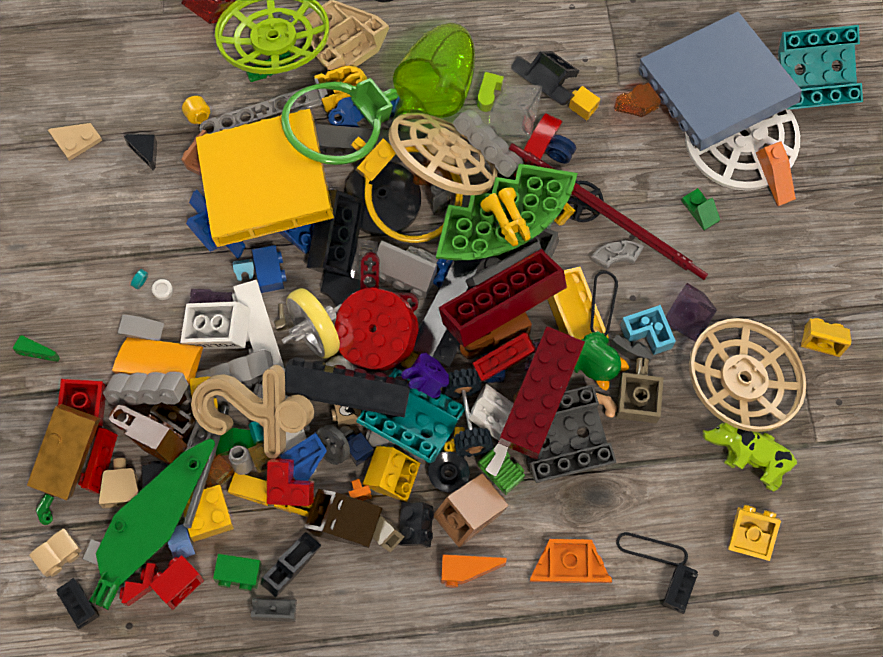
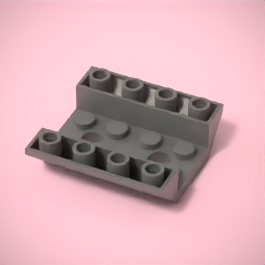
(568, 451)

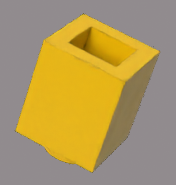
(584, 103)

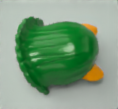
(600, 360)

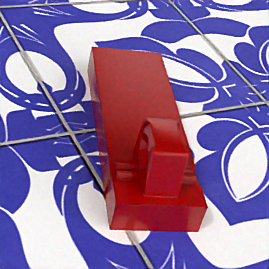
(504, 356)
(98, 461)

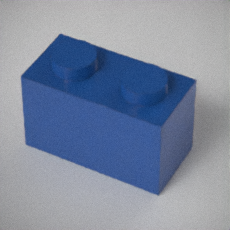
(268, 270)

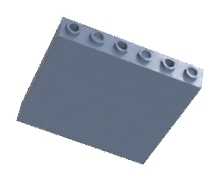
(719, 81)

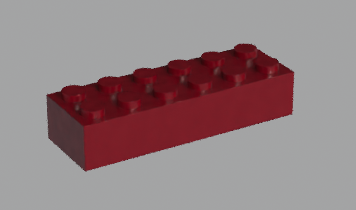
(502, 297)
(541, 392)

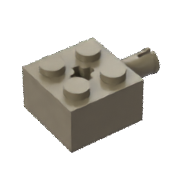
(642, 385)

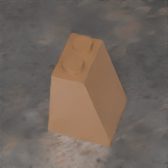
(470, 510)

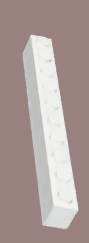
(262, 336)

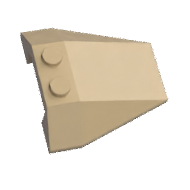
(352, 35)

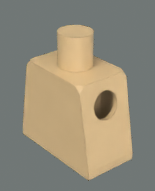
(118, 485)

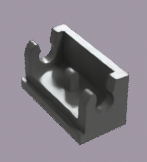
(274, 610)

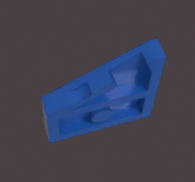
(306, 457)

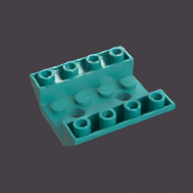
(816, 52)
(423, 415)

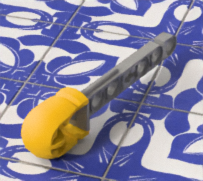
(346, 74)

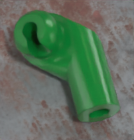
(43, 511)

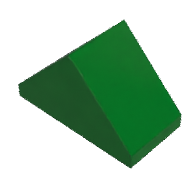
(233, 438)

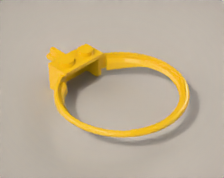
(369, 169)

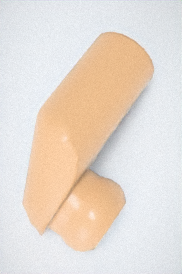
(608, 403)

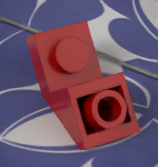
(135, 591)

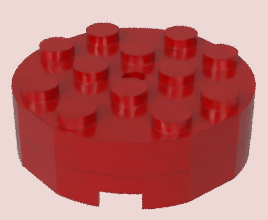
(376, 329)

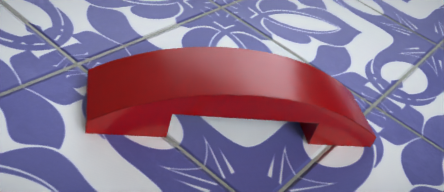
(542, 135)

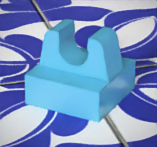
(243, 266)

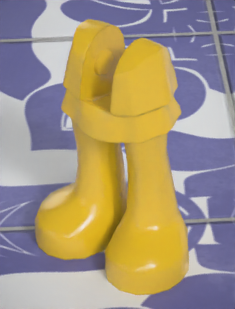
(508, 228)

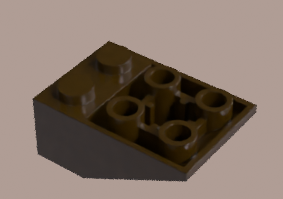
(342, 518)

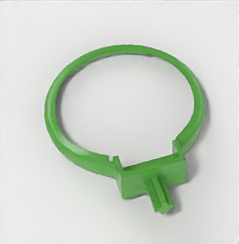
(368, 99)

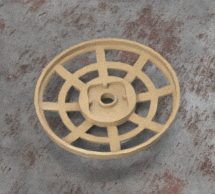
(446, 147)
(752, 369)

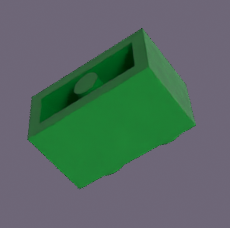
(237, 571)

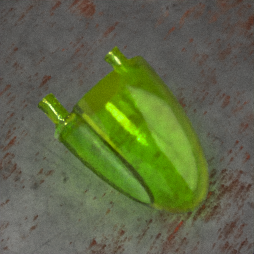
(437, 71)

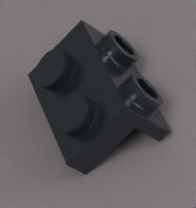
(416, 524)

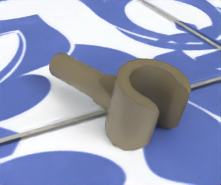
(281, 323)

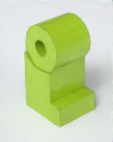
(487, 90)

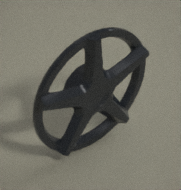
(580, 205)

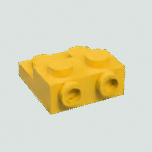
(754, 532)

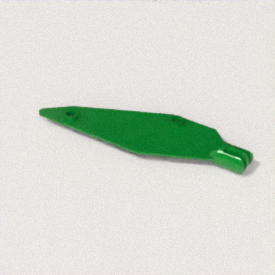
(147, 522)

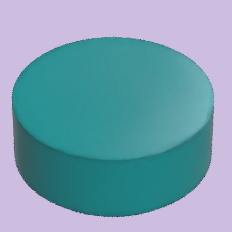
(139, 279)

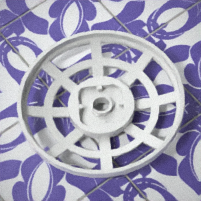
(746, 145)

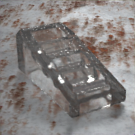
(356, 267)

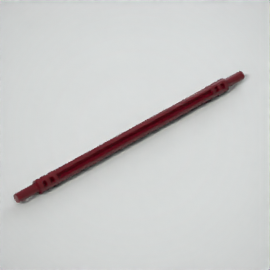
(618, 218)

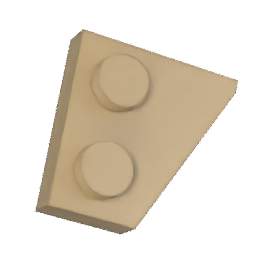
(75, 139)

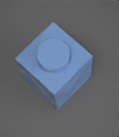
(181, 543)

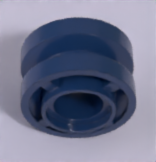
(560, 149)

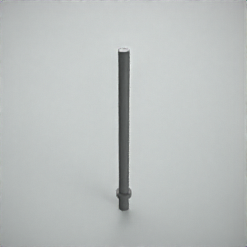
(202, 480)

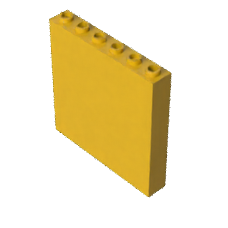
(260, 181)

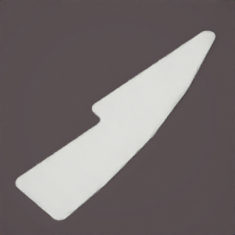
(496, 463)

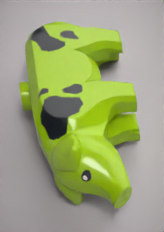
(756, 450)

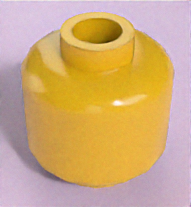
(195, 109)

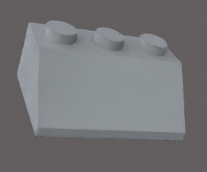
(405, 270)

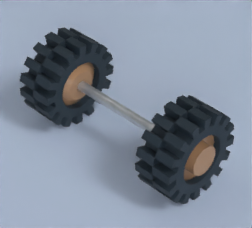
(473, 440)

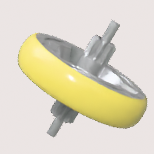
(312, 323)

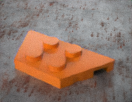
(570, 563)

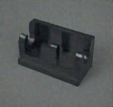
(680, 588)
(77, 603)

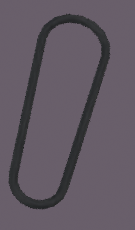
(613, 300)

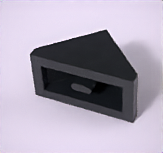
(144, 146)

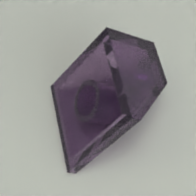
(691, 312)

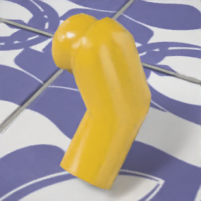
(450, 446)

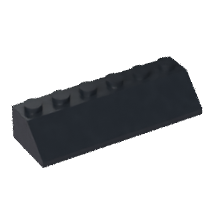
(432, 334)
(347, 387)

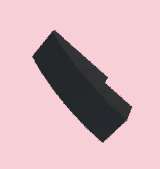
(290, 564)

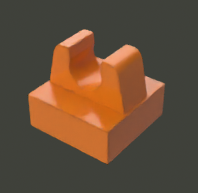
(359, 492)

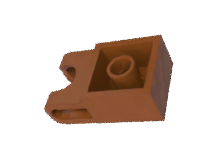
(497, 337)

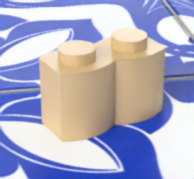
(55, 553)

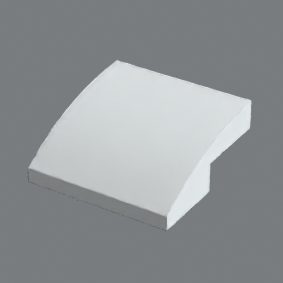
(491, 411)

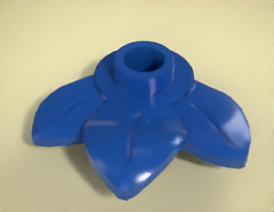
(349, 113)

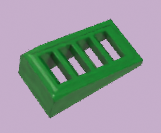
(30, 348)

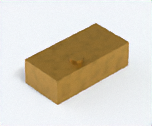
(63, 452)

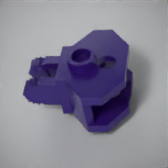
(425, 377)

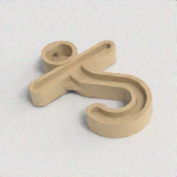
(271, 412)

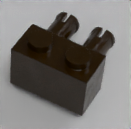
(170, 413)

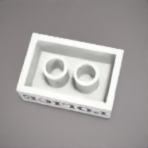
(216, 325)

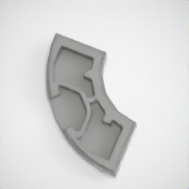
(617, 252)

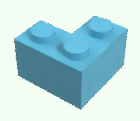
(649, 324)

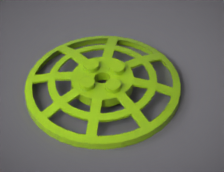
(272, 26)

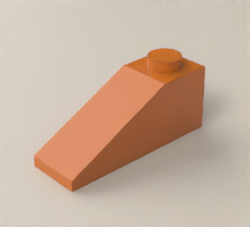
(777, 172)
(462, 569)

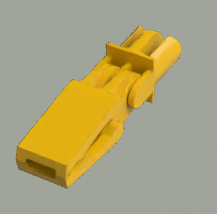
(256, 491)

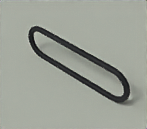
(652, 540)

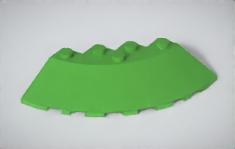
(477, 234)

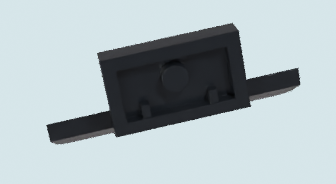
(550, 72)

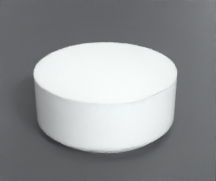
(162, 289)

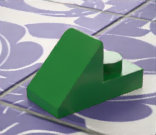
(701, 209)

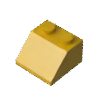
(826, 337)

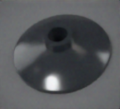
(448, 462)

